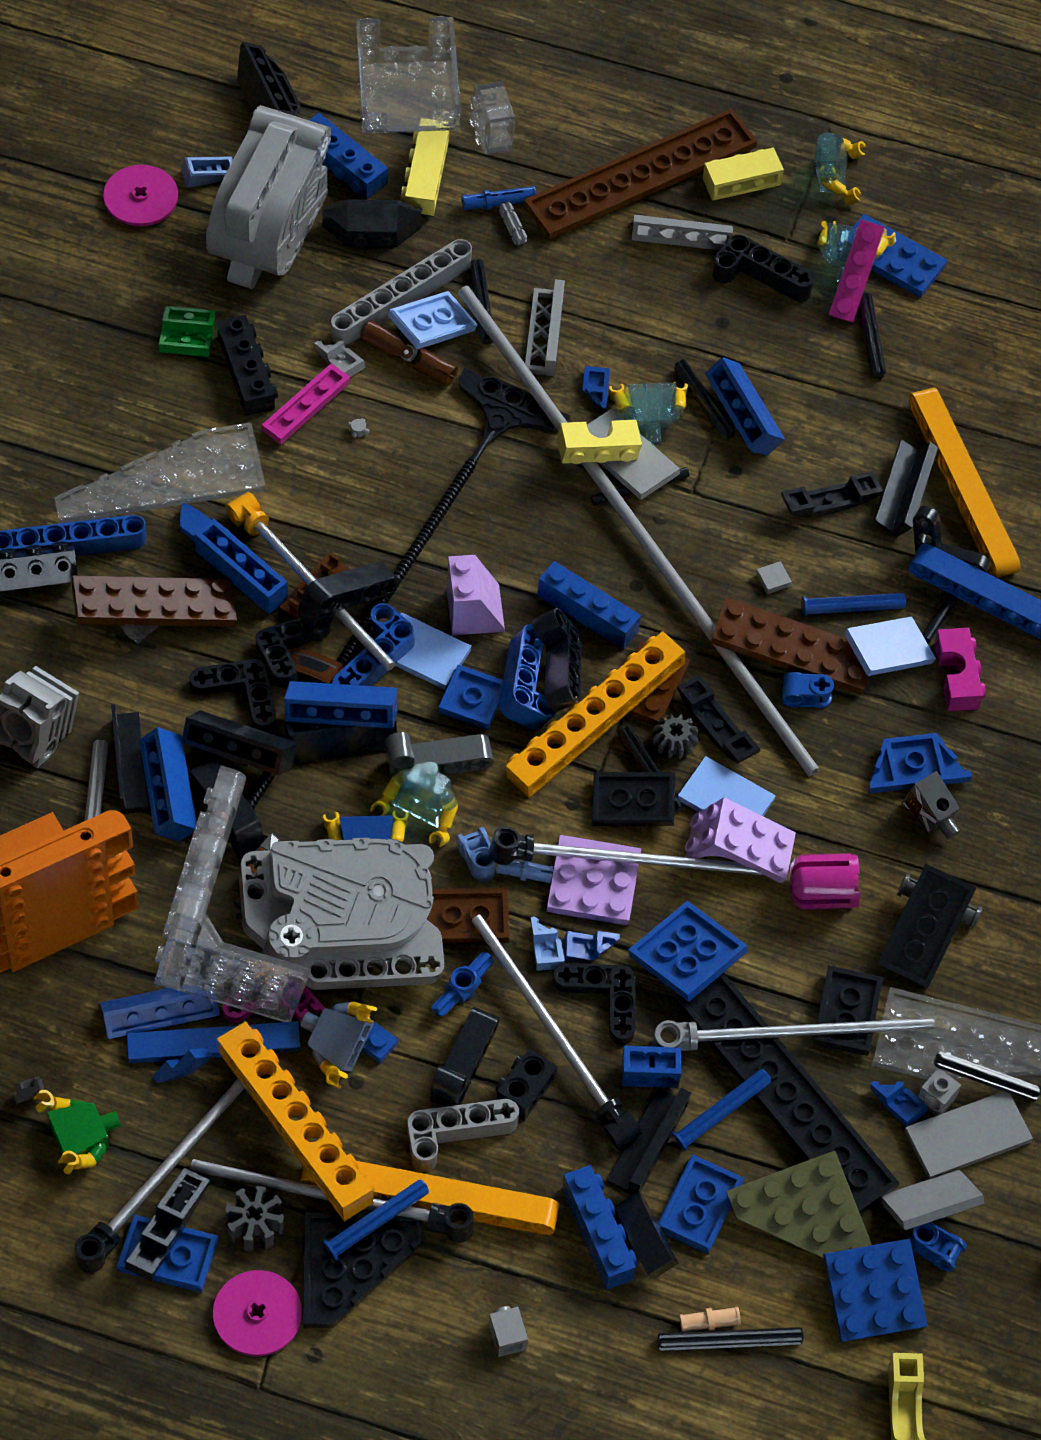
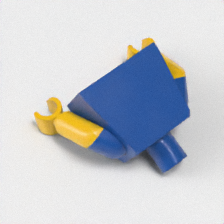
(366, 827)

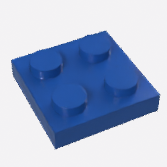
(472, 697)

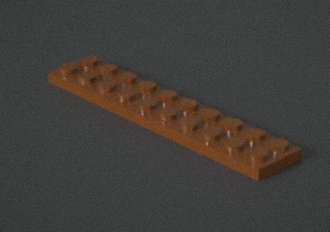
(639, 173)

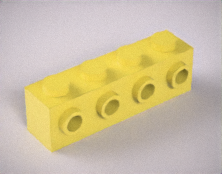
(426, 170)

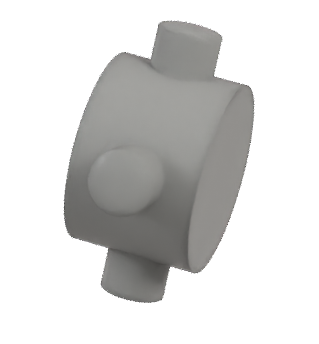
(358, 427)

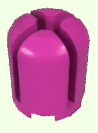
(825, 881)

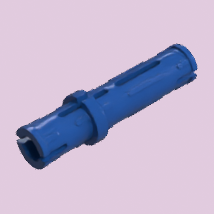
(496, 198)

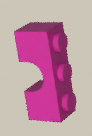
(958, 650)

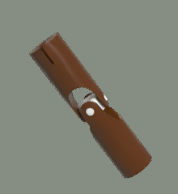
(395, 345)

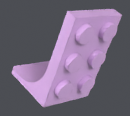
(742, 836)

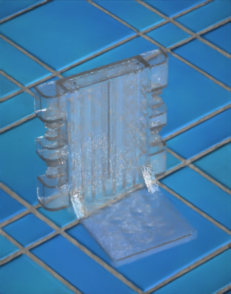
(194, 953)

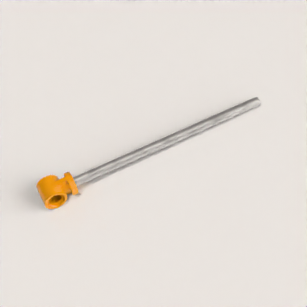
(248, 512)

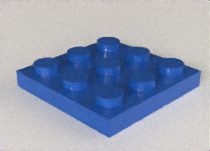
(688, 951)
(875, 1290)

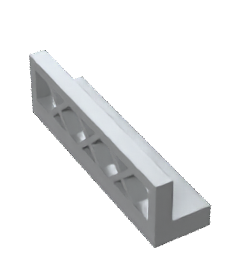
(680, 232)
(553, 328)

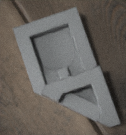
(340, 357)

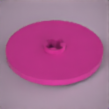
(146, 210)
(253, 1334)

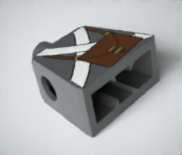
(933, 805)

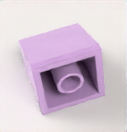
(472, 597)

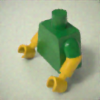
(77, 1129)

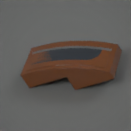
(315, 666)

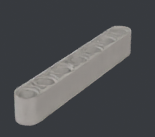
(403, 289)

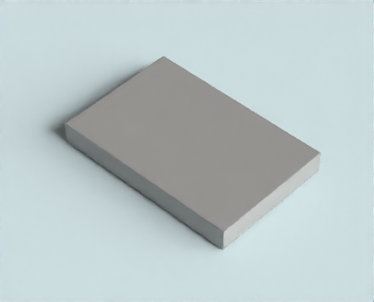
(932, 1199)

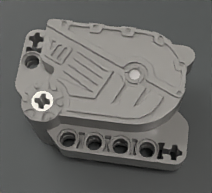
(269, 195)
(345, 908)

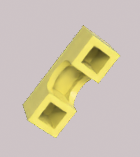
(580, 446)

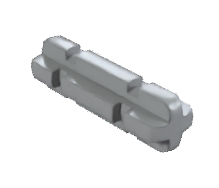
(513, 223)

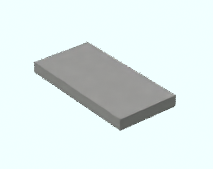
(640, 475)
(968, 1135)

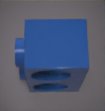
(651, 1066)

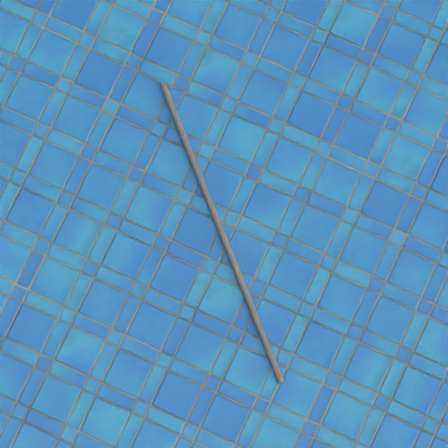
(643, 537)

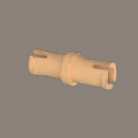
(710, 1319)

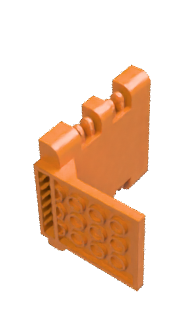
(62, 885)

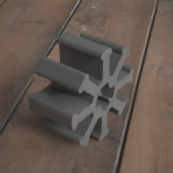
(243, 1224)

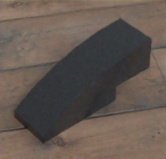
(646, 1235)

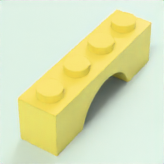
(905, 1396)

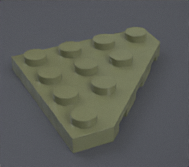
(804, 1206)

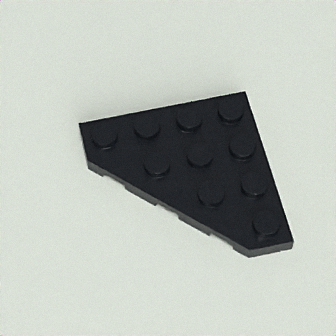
(339, 1286)

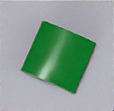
(187, 331)

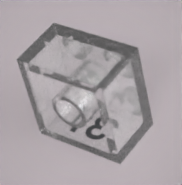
(492, 117)

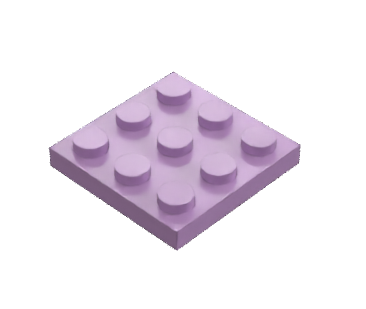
(593, 887)

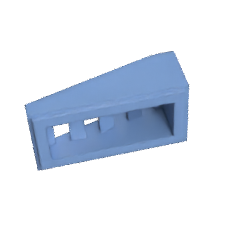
(193, 167)

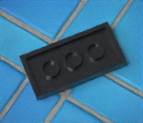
(927, 926)

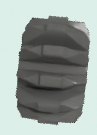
(675, 736)

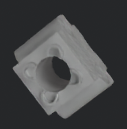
(36, 714)

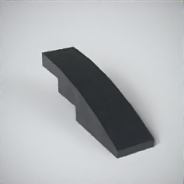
(167, 1224)

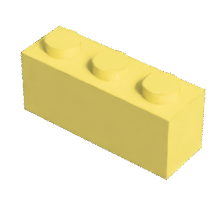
(743, 173)

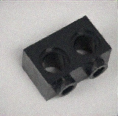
(531, 1086)

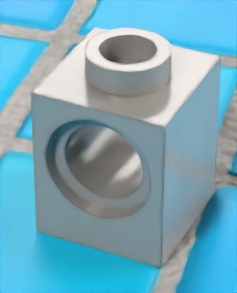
(939, 1092)
(508, 1331)

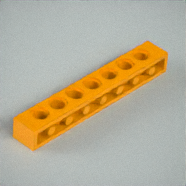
(533, 778)
(346, 1199)

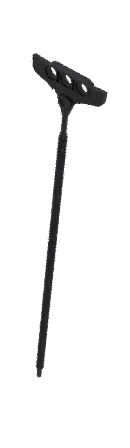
(499, 418)

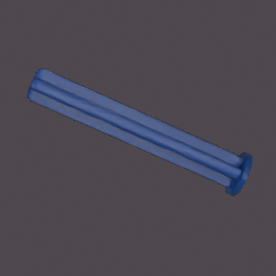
(852, 603)
(721, 1109)
(376, 1218)

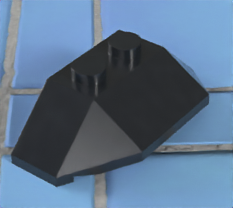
(264, 81)
(371, 222)

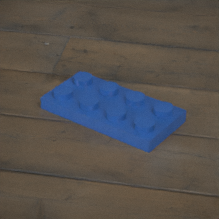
(907, 262)

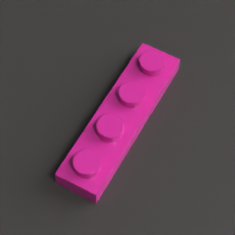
(857, 271)
(305, 404)

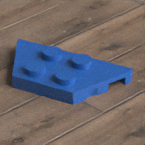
(913, 758)

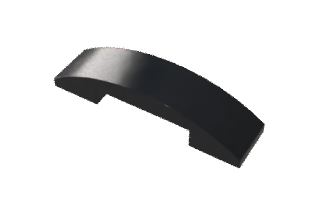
(833, 498)
(715, 722)

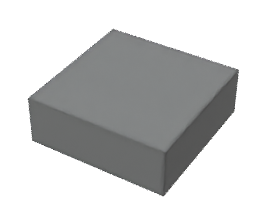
(773, 577)

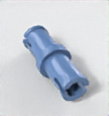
(527, 870)

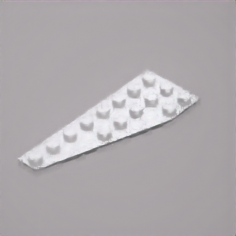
(200, 469)
(960, 1031)

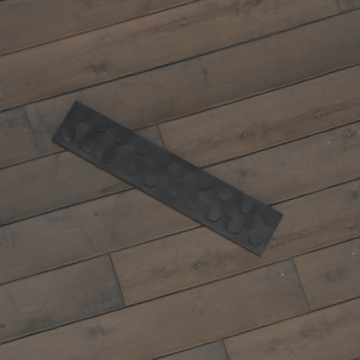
(792, 1096)

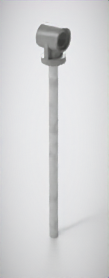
(688, 1036)

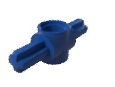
(456, 994)

